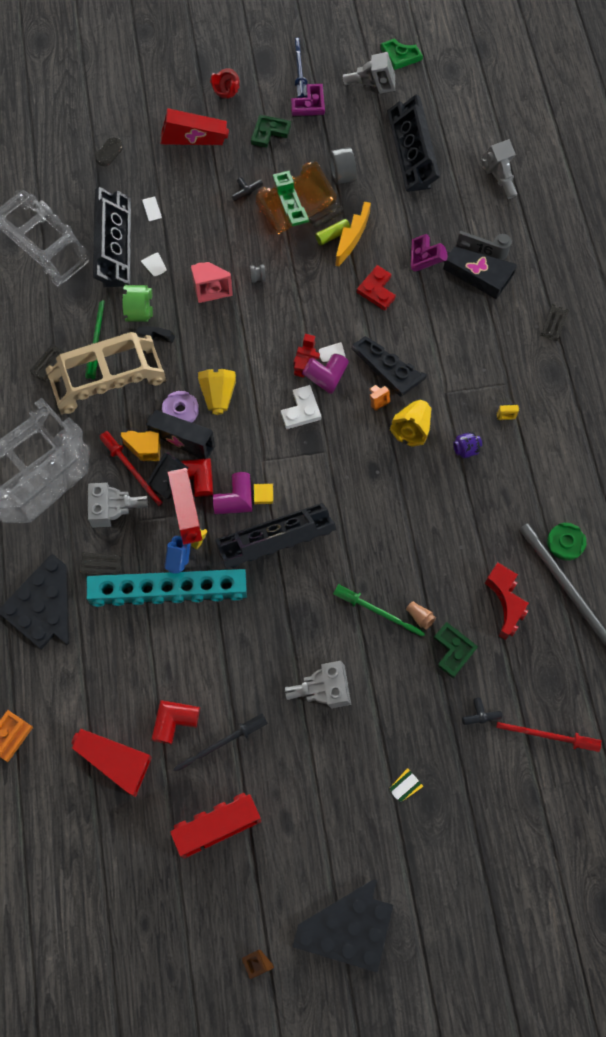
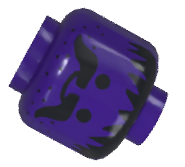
(467, 445)

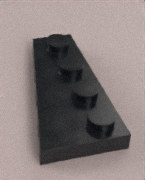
(387, 366)

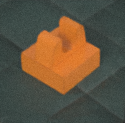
(379, 397)

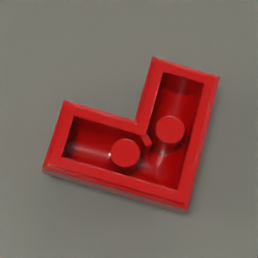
(201, 473)
(169, 716)

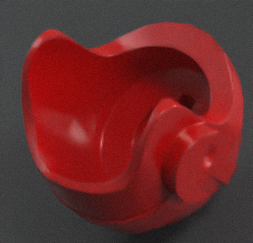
(225, 83)

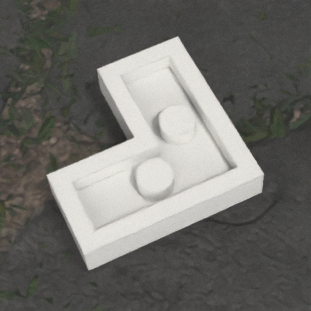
(304, 412)

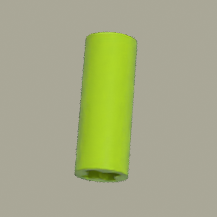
(331, 232)

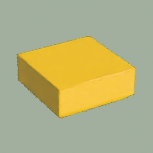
(507, 412)
(263, 493)

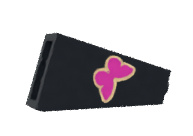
(480, 271)
(182, 434)

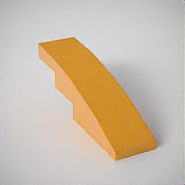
(351, 235)

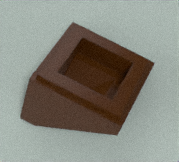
(256, 964)

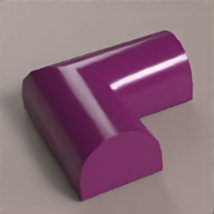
(309, 106)
(425, 256)
(326, 376)
(237, 501)

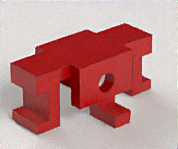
(304, 354)

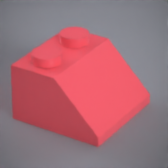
(211, 282)

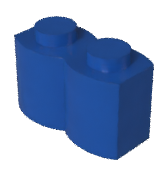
(177, 555)

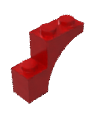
(502, 583)

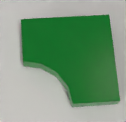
(401, 54)

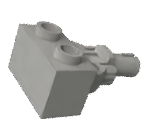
(374, 73)
(497, 162)
(109, 504)
(324, 686)

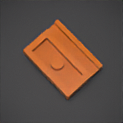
(12, 734)

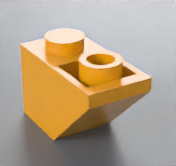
(143, 445)

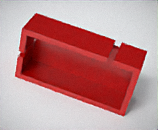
(216, 825)

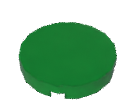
(566, 541)

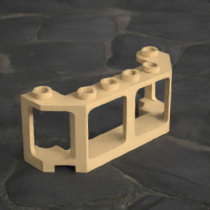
(98, 352)

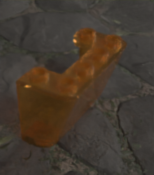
(312, 190)

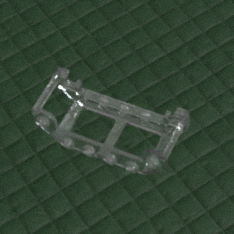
(43, 257)
(22, 433)
(48, 480)

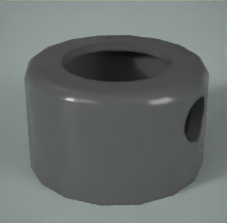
(343, 165)

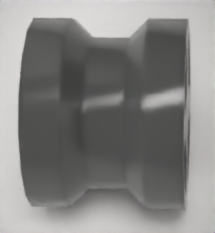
(258, 273)

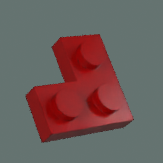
(373, 288)

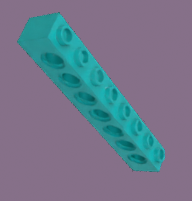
(98, 584)

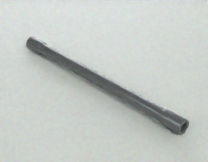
(532, 538)

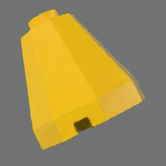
(217, 388)
(412, 423)

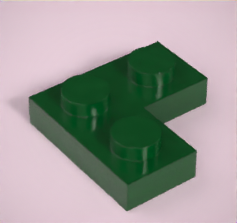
(269, 126)
(459, 649)

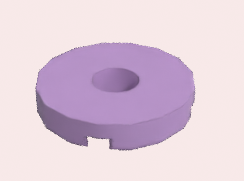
(181, 398)

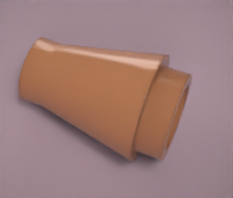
(421, 615)

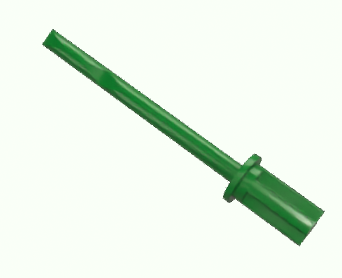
(92, 366)
(353, 598)

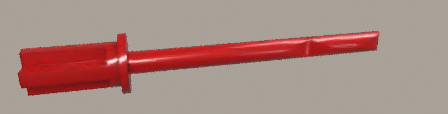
(116, 449)
(577, 741)

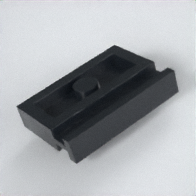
(159, 478)

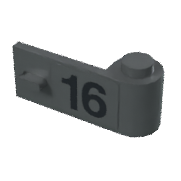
(497, 249)

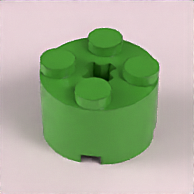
(137, 303)

